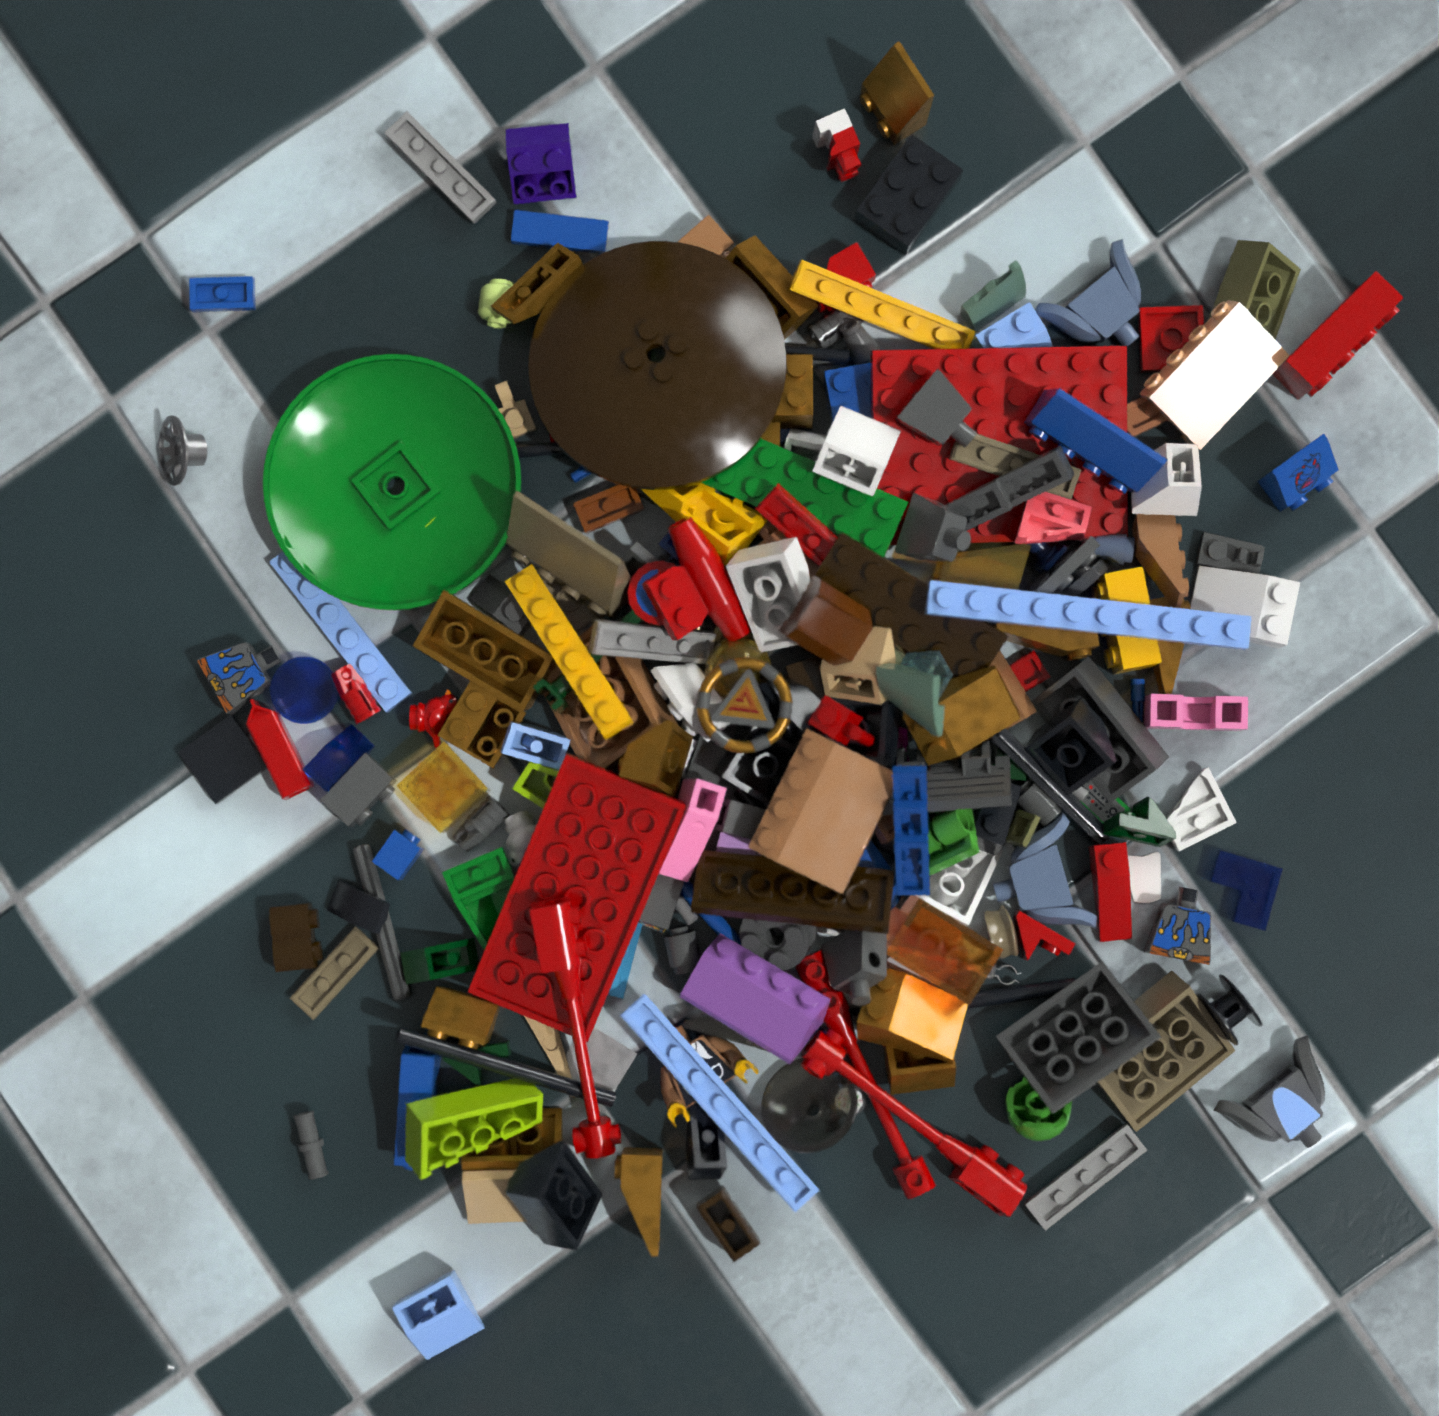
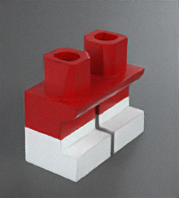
(842, 143)

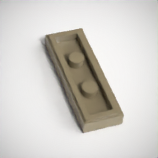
(334, 973)

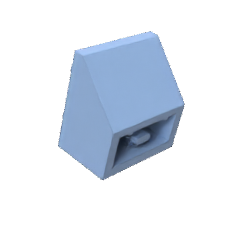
(438, 1315)

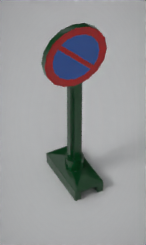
(641, 611)

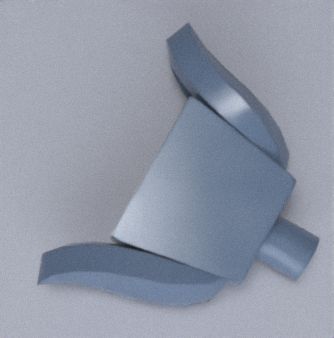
(1103, 306)
(1040, 880)

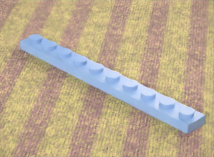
(1087, 615)

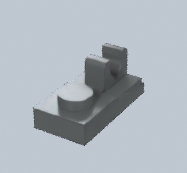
(1229, 554)

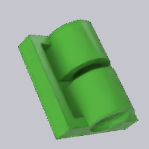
(951, 838)

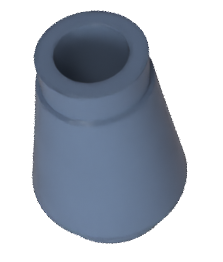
(1115, 548)

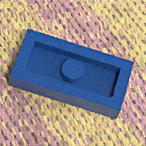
(222, 294)

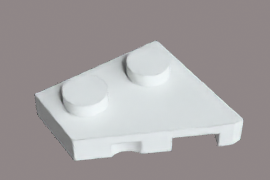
(1199, 812)

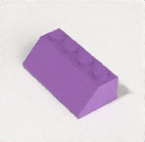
(755, 998)

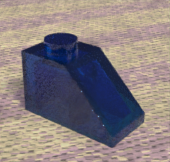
(338, 757)

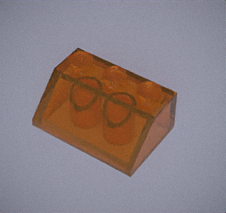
(943, 951)

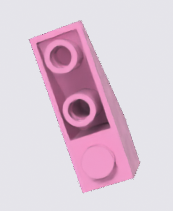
(695, 828)

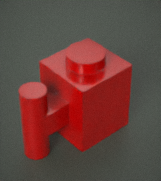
(839, 722)

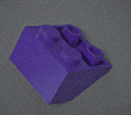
(540, 163)

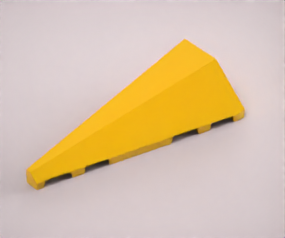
(723, 520)

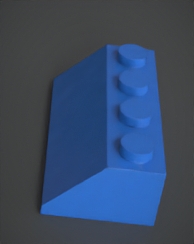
(1093, 440)

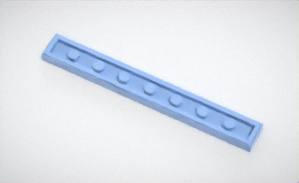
(719, 1102)

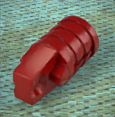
(355, 693)

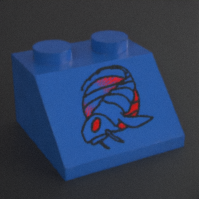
(1300, 474)

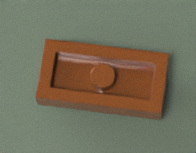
(608, 507)

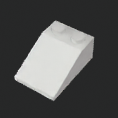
(769, 586)
(1263, 597)
(958, 887)

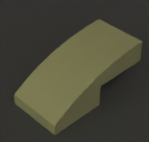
(1022, 828)

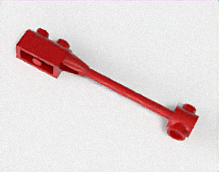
(561, 953)
(974, 1167)
(912, 1171)

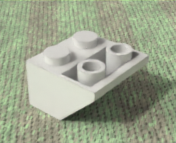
(856, 451)
(1175, 486)
(681, 686)

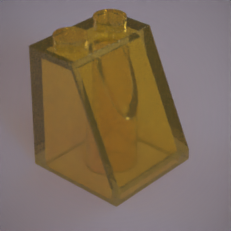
(985, 567)

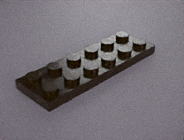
(899, 603)
(772, 892)

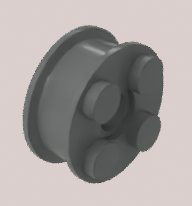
(780, 951)

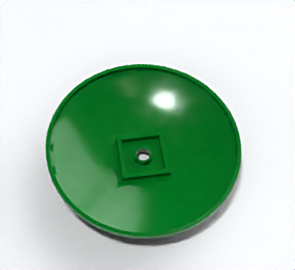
(354, 436)

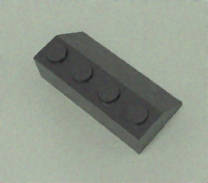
(1132, 744)

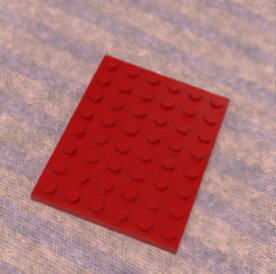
(1002, 392)

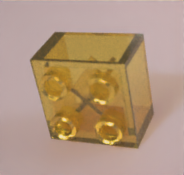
(443, 787)

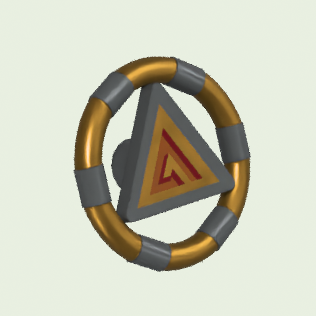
(744, 705)

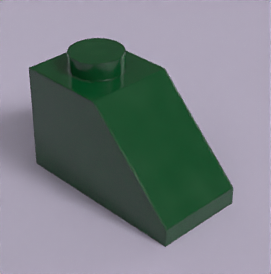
(439, 961)

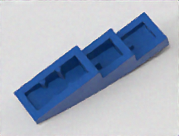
(911, 830)

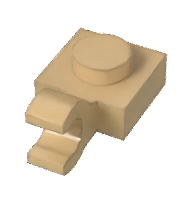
(515, 413)

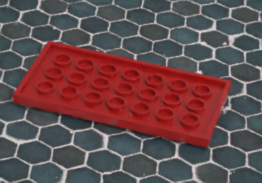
(603, 851)

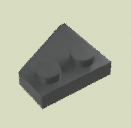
(1084, 578)

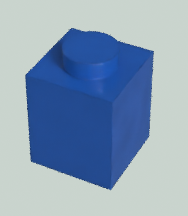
(399, 853)

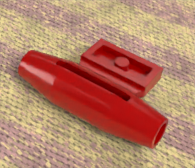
(696, 587)

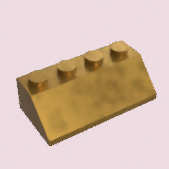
(484, 651)

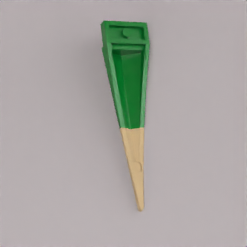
(479, 893)

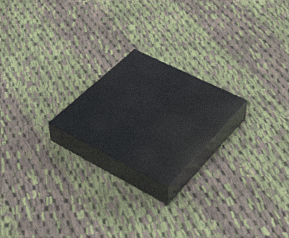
(223, 759)

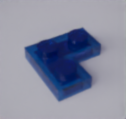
(1256, 884)

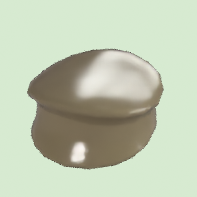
(1002, 931)

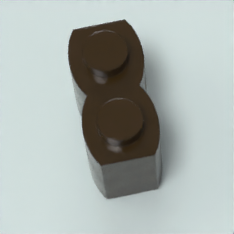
(294, 937)

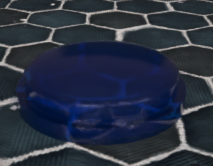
(303, 690)

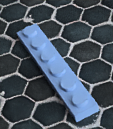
(345, 636)

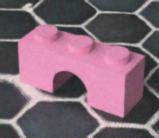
(1196, 713)

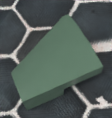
(995, 298)

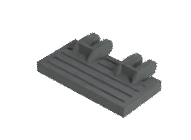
(966, 787)

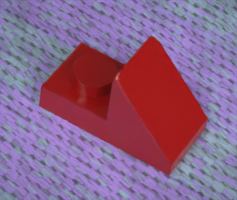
(1032, 931)

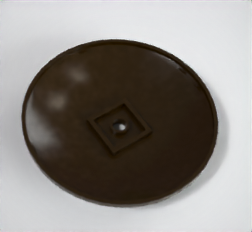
(666, 418)

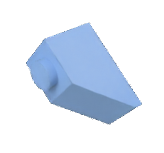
(535, 744)

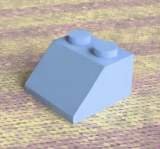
(1016, 330)

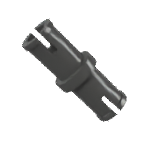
(311, 1145)

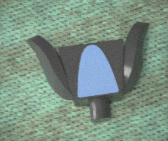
(1284, 1104)

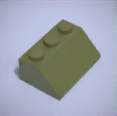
(1260, 281)

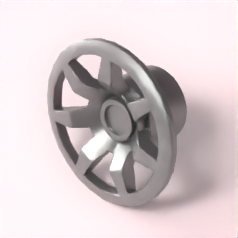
(183, 450)

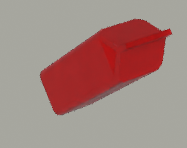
(278, 751)

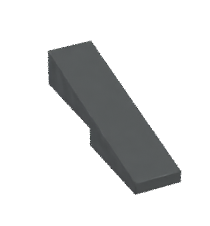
(1013, 488)

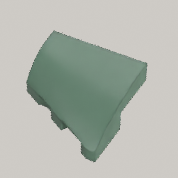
(913, 693)

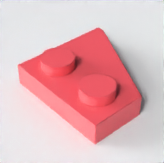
(1052, 519)

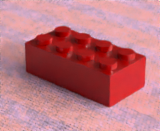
(1344, 330)

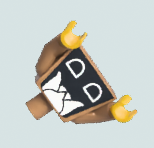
(719, 1054)

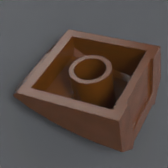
(828, 623)

